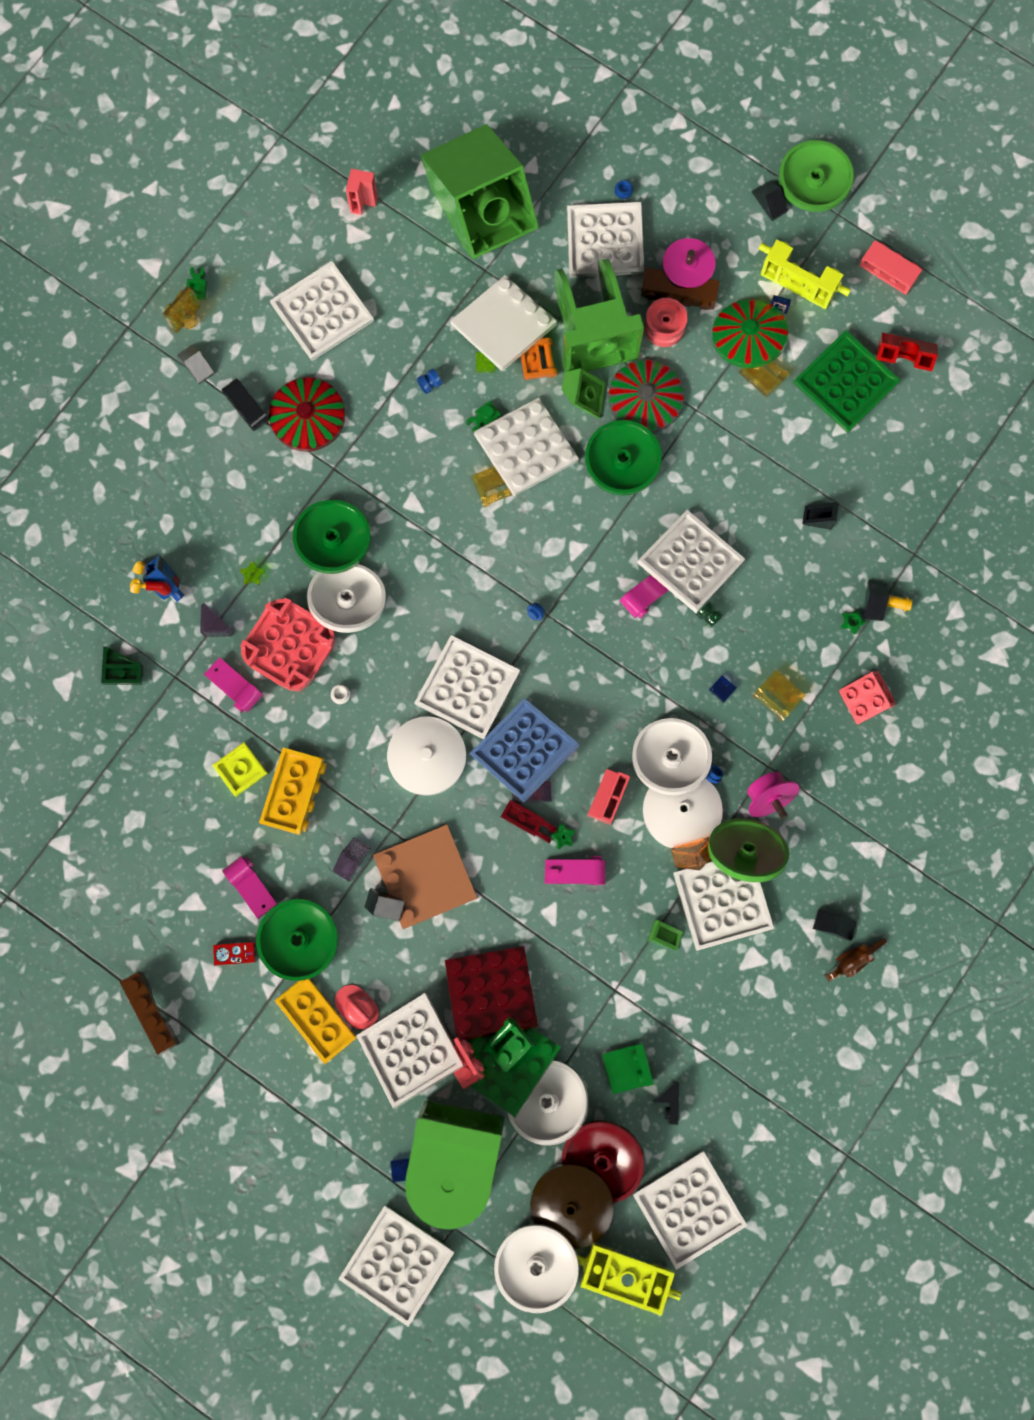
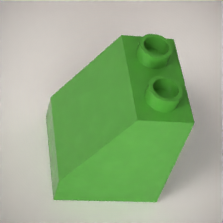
(481, 190)

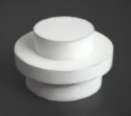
(340, 694)

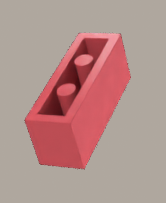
(890, 267)

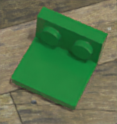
(627, 1068)

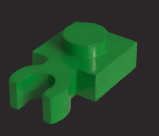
(198, 284)
(484, 415)

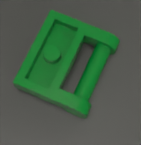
(513, 1049)

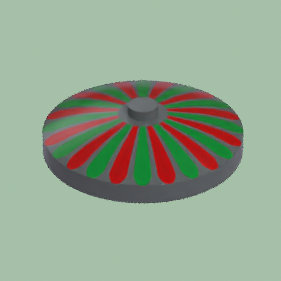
(646, 394)

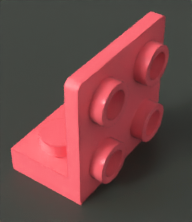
(867, 697)
(473, 1068)

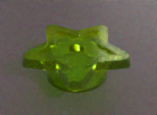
(252, 569)

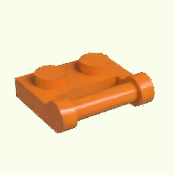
(532, 364)

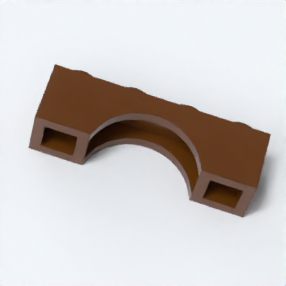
(657, 286)
(155, 1026)

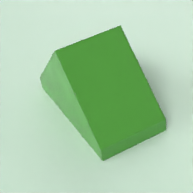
(665, 935)

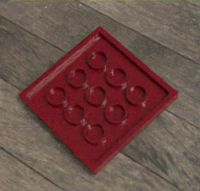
(488, 991)

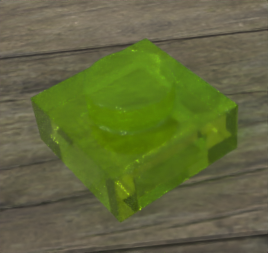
(483, 364)

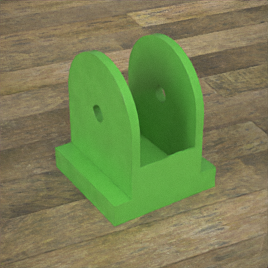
(600, 332)
(452, 1164)

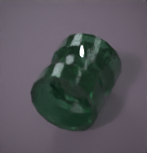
(706, 611)

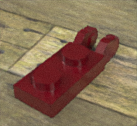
(526, 820)

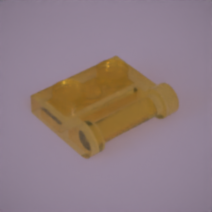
(763, 379)
(487, 481)
(783, 691)

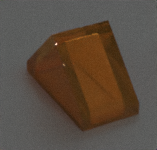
(691, 855)

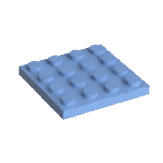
(524, 750)

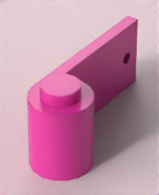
(642, 596)
(233, 685)
(576, 871)
(249, 886)

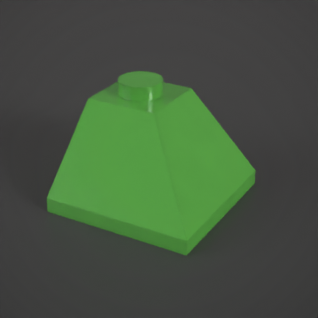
(584, 391)

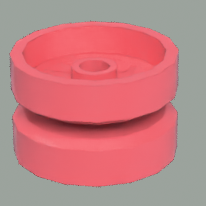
(665, 322)

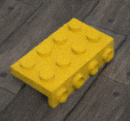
(293, 791)

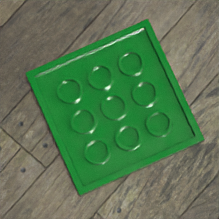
(846, 381)
(515, 1087)

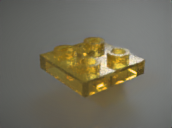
(182, 306)

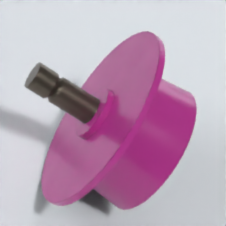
(689, 263)
(771, 794)

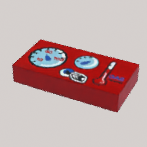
(234, 953)

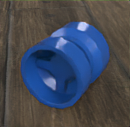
(429, 381)

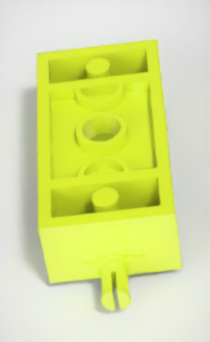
(802, 282)
(604, 1272)

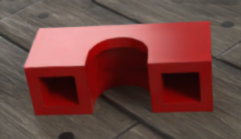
(919, 352)

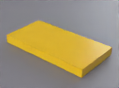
(315, 1019)

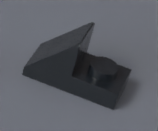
(671, 1096)

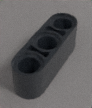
(245, 404)

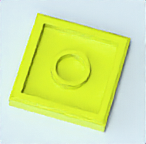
(240, 769)

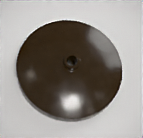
(575, 1187)

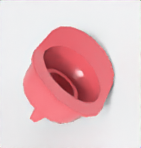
(356, 1006)

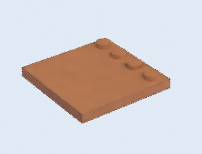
(426, 875)

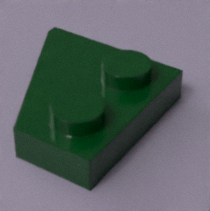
(119, 669)

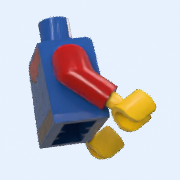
(157, 578)

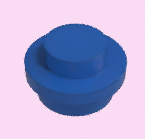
(623, 189)
(535, 611)
(715, 774)

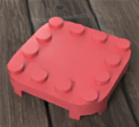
(287, 645)

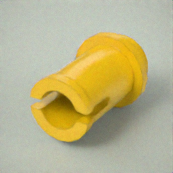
(900, 603)

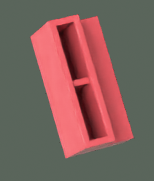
(361, 190)
(608, 796)

